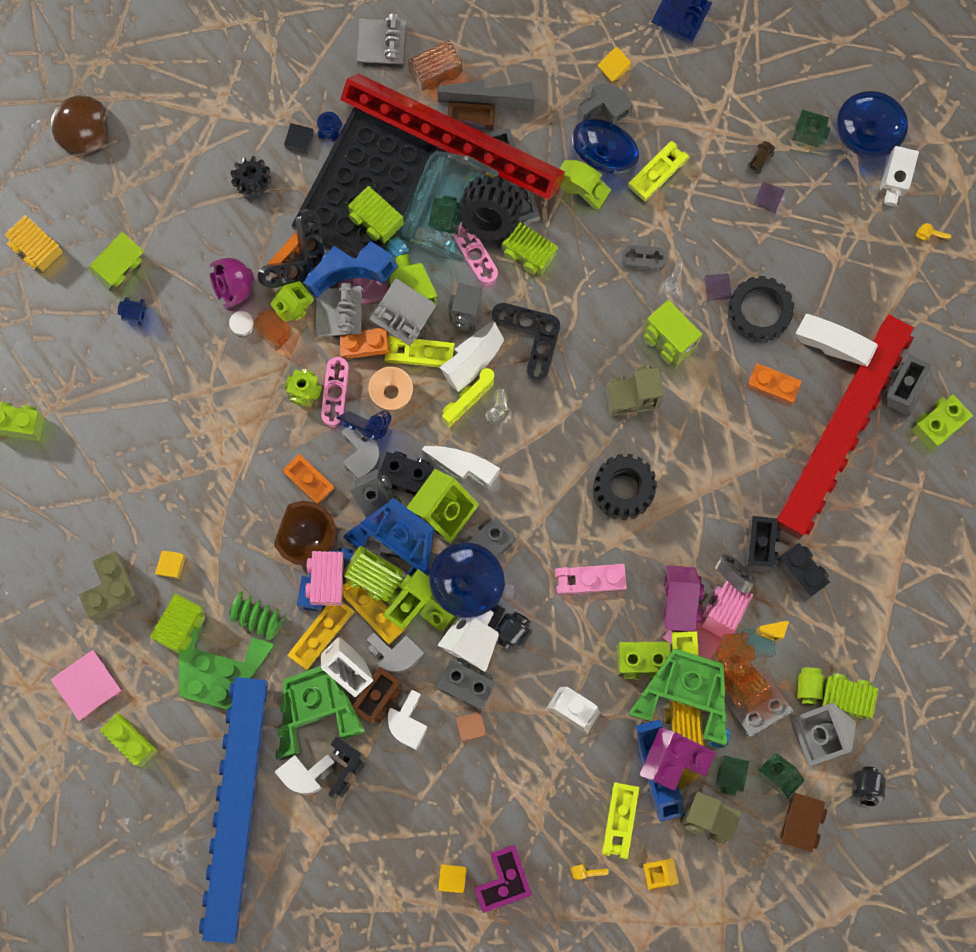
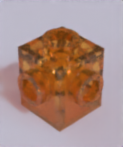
(736, 652)

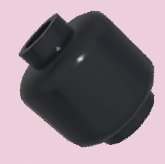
(514, 630)
(868, 786)

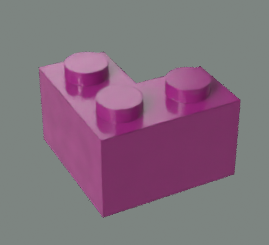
(682, 594)
(673, 754)
(509, 886)

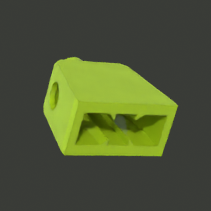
(414, 277)

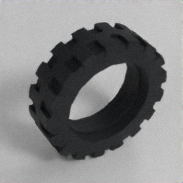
(767, 286)

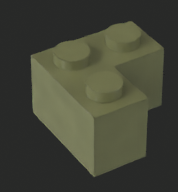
(637, 393)
(115, 591)
(711, 817)

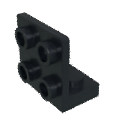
(346, 753)

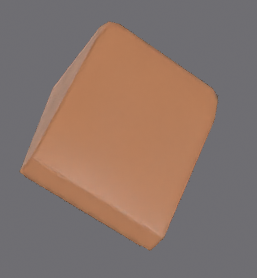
(471, 727)

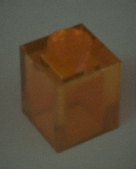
(272, 329)

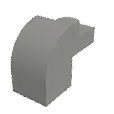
(366, 455)
(400, 658)

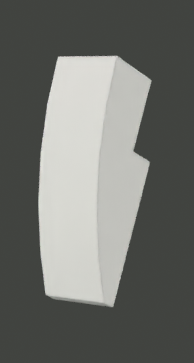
(835, 340)
(472, 356)
(462, 464)

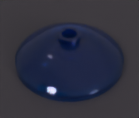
(876, 113)
(605, 146)
(480, 572)

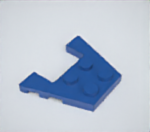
(399, 531)

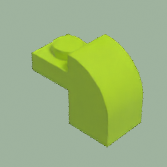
(584, 181)

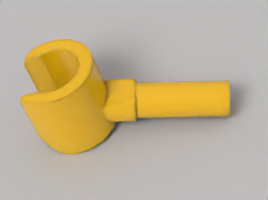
(927, 229)
(579, 872)

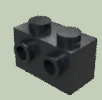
(404, 473)
(761, 544)
(803, 571)

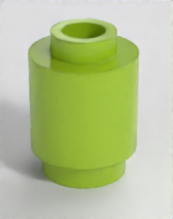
(810, 685)

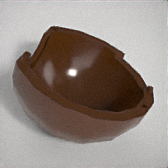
(79, 124)
(303, 530)

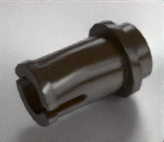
(760, 158)

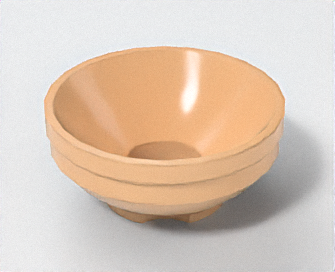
(390, 377)

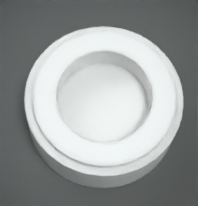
(241, 323)

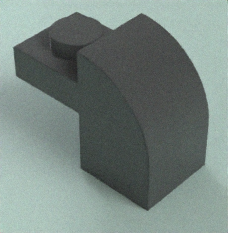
(608, 100)

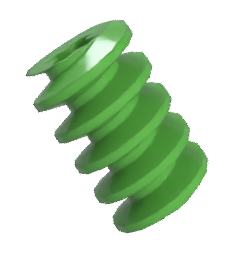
(255, 616)

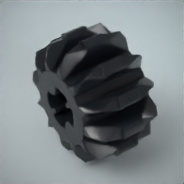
(260, 176)

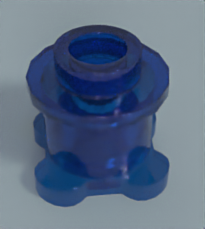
(329, 131)
(132, 310)

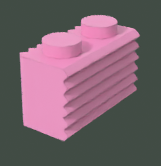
(326, 578)
(726, 610)

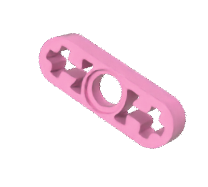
(477, 272)
(330, 374)

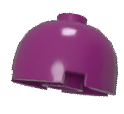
(231, 280)

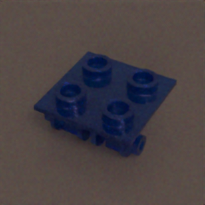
(682, 16)
(374, 428)

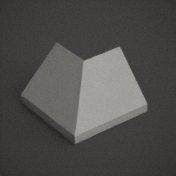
(824, 733)

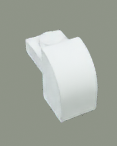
(402, 726)
(300, 779)

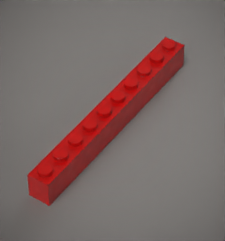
(452, 135)
(843, 428)

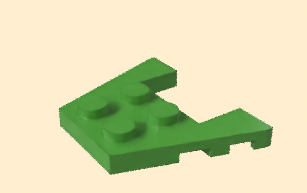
(208, 676)
(690, 682)
(311, 698)

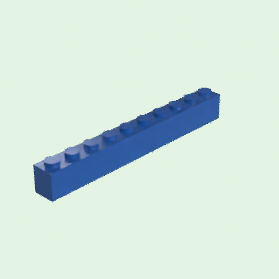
(235, 810)

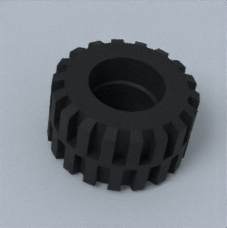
(492, 222)
(629, 467)

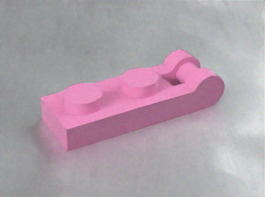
(591, 579)

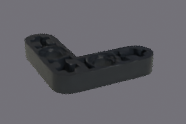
(304, 263)
(541, 335)

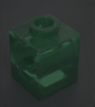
(810, 119)
(445, 215)
(731, 775)
(781, 775)

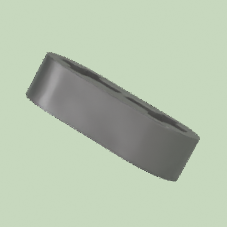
(642, 253)
(735, 573)

